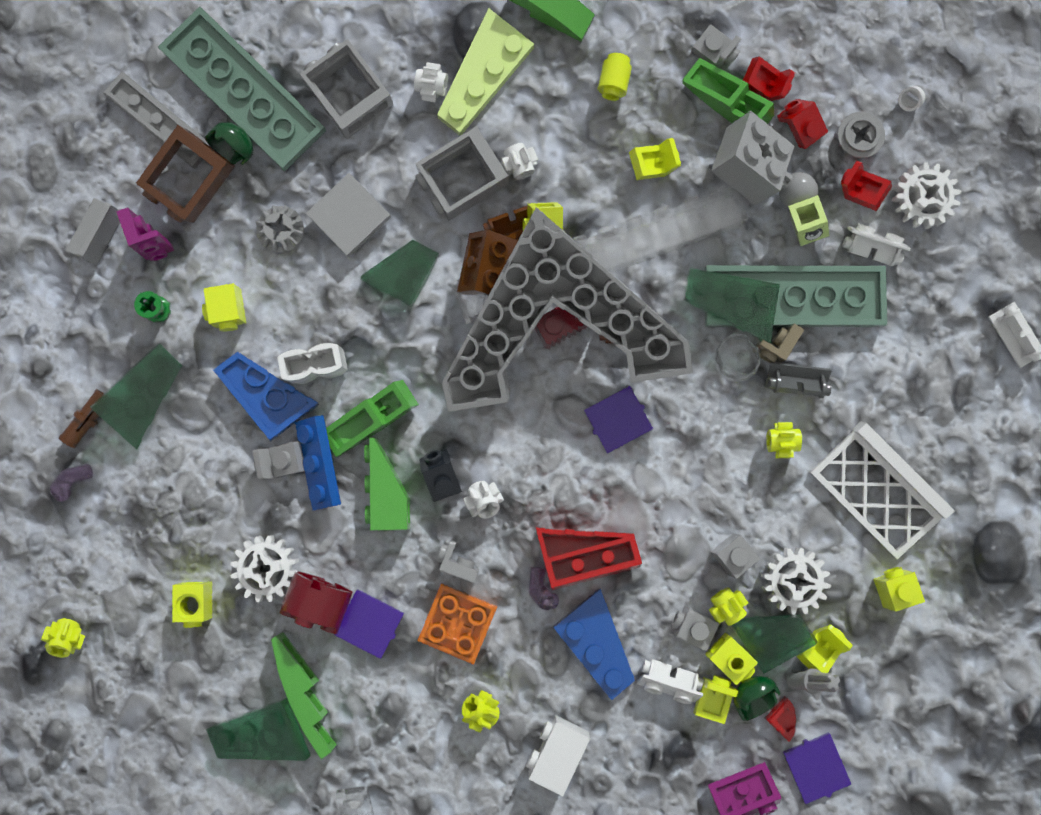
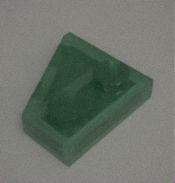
(774, 638)

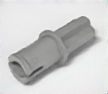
(812, 681)

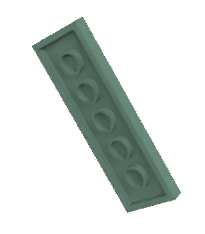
(242, 88)
(818, 294)

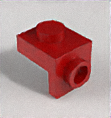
(768, 80)
(804, 122)
(864, 187)

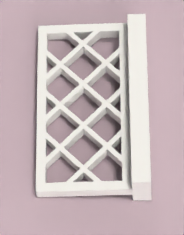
(900, 471)

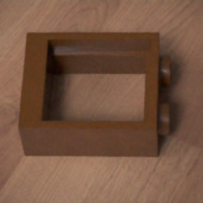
(205, 192)

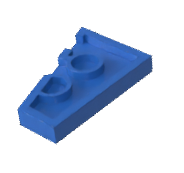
(264, 397)
(596, 643)

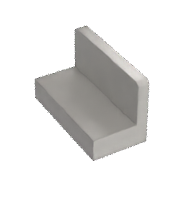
(94, 231)

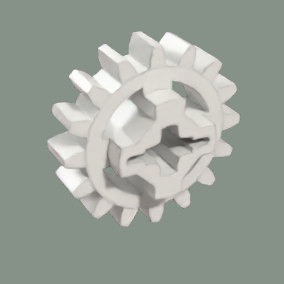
(939, 192)
(262, 556)
(796, 568)

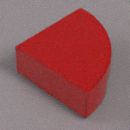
(783, 718)

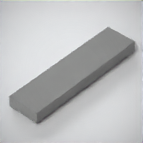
(150, 113)

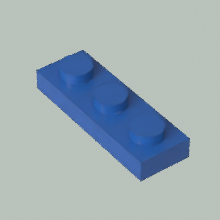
(318, 463)

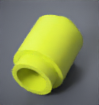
(615, 76)

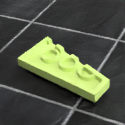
(486, 67)

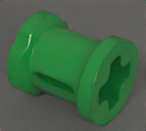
(144, 309)

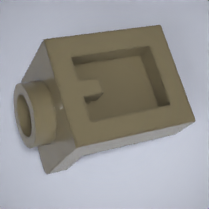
(784, 341)

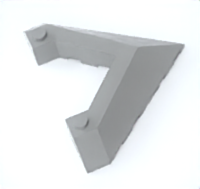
(557, 270)

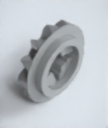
(874, 135)
(286, 240)

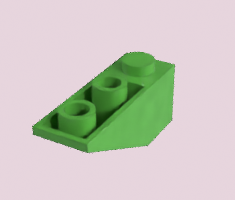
(388, 498)

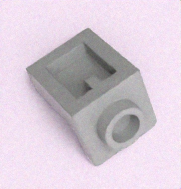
(716, 47)
(278, 460)
(461, 568)
(694, 628)

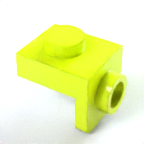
(655, 160)
(827, 650)
(715, 699)

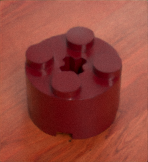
(316, 601)

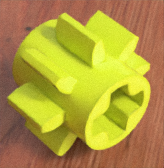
(784, 440)
(728, 606)
(63, 638)
(480, 711)

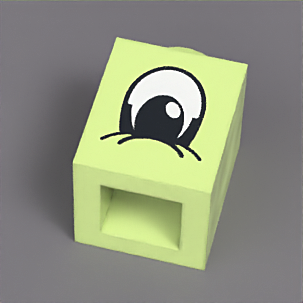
(809, 220)

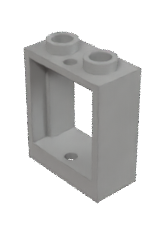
(364, 111)
(470, 139)

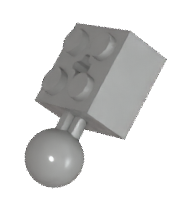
(756, 163)

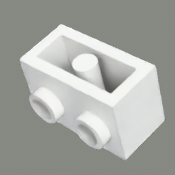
(558, 754)

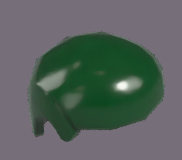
(230, 142)
(755, 697)

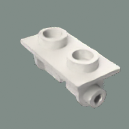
(887, 248)
(1016, 335)
(682, 686)

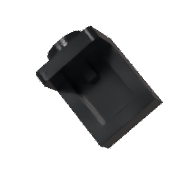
(439, 475)

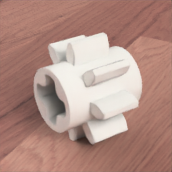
(431, 82)
(519, 161)
(483, 499)

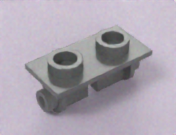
(794, 378)

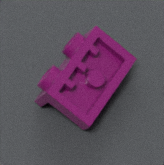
(143, 237)
(746, 792)

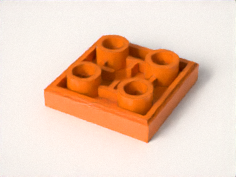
(457, 623)

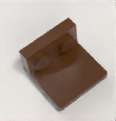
(484, 261)

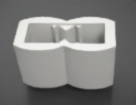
(304, 366)

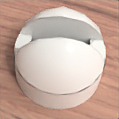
(908, 103)

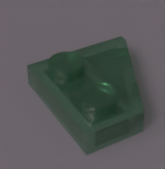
(403, 272)

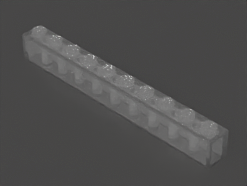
(649, 236)

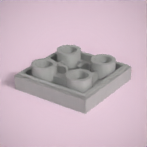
(348, 215)

